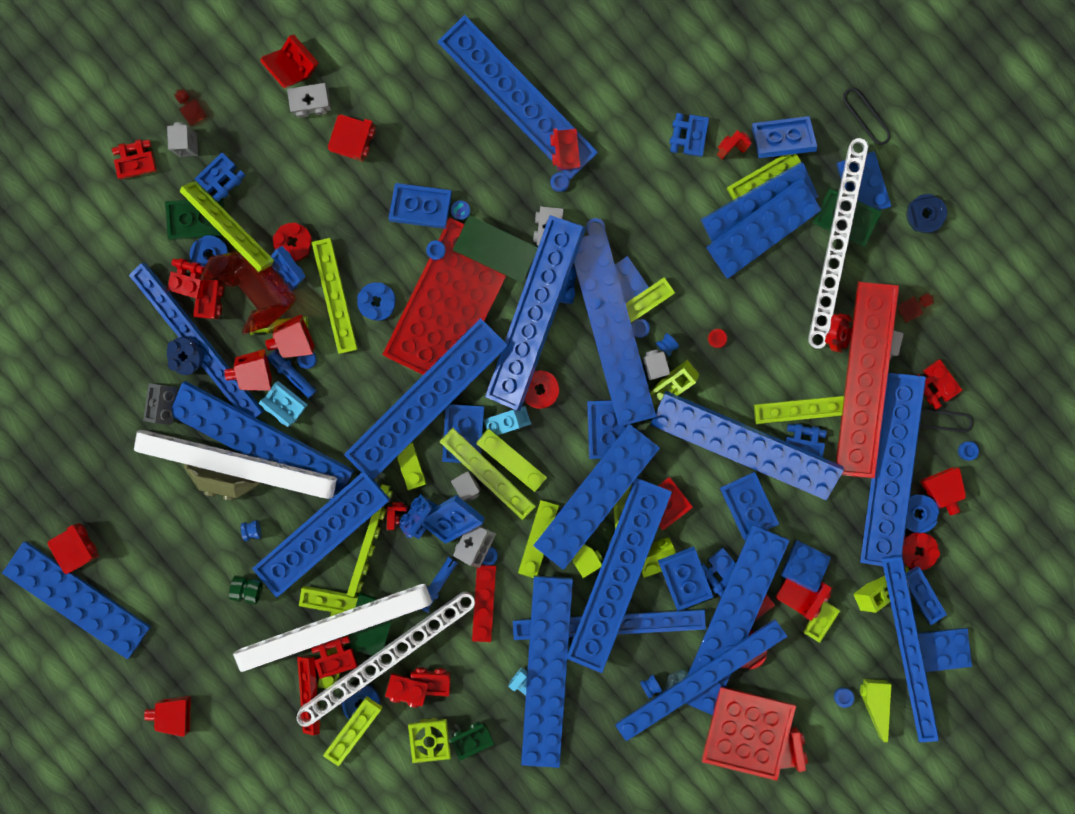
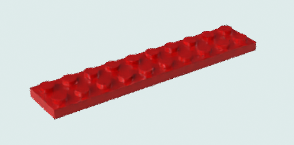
(866, 378)

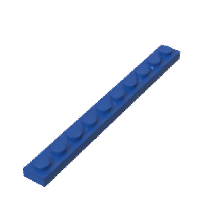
(184, 326)
(633, 623)
(910, 648)
(701, 679)

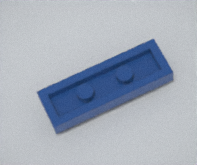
(924, 596)

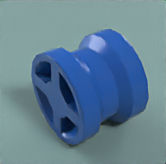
(667, 345)
(250, 530)
(651, 686)

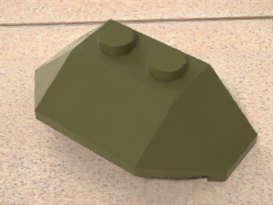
(220, 483)

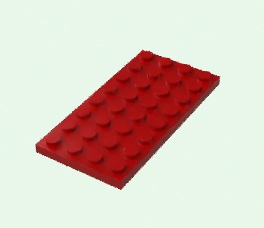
(443, 305)

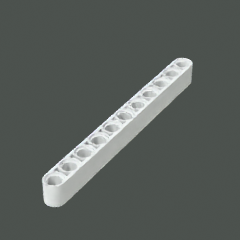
(843, 236)
(235, 464)
(333, 627)
(376, 661)

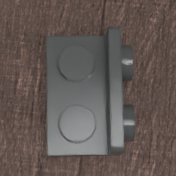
(159, 404)

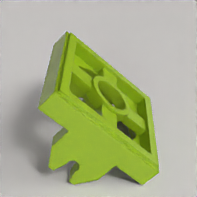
(430, 755)

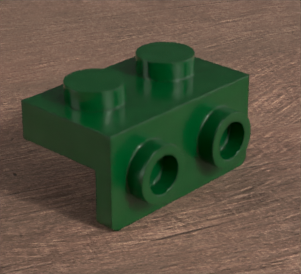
(471, 741)

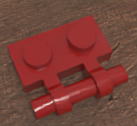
(136, 164)
(184, 284)
(942, 382)
(336, 662)

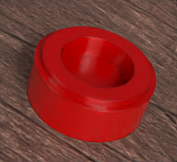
(717, 338)

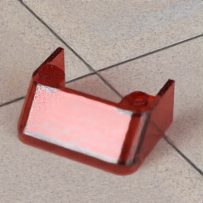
(263, 288)

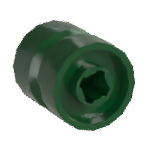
(246, 590)

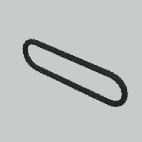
(859, 120)
(951, 413)

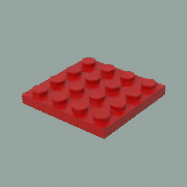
(748, 733)

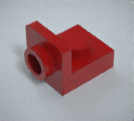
(393, 518)

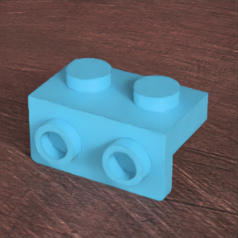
(283, 404)

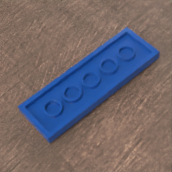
(734, 212)
(763, 228)

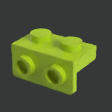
(658, 550)

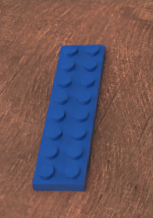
(596, 496)
(321, 533)
(76, 600)

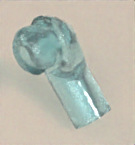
(674, 678)

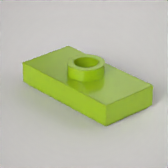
(819, 626)

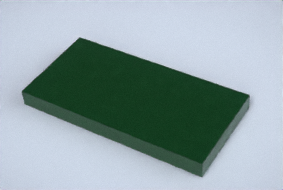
(495, 249)

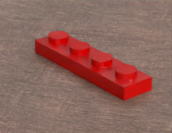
(484, 603)
(308, 690)

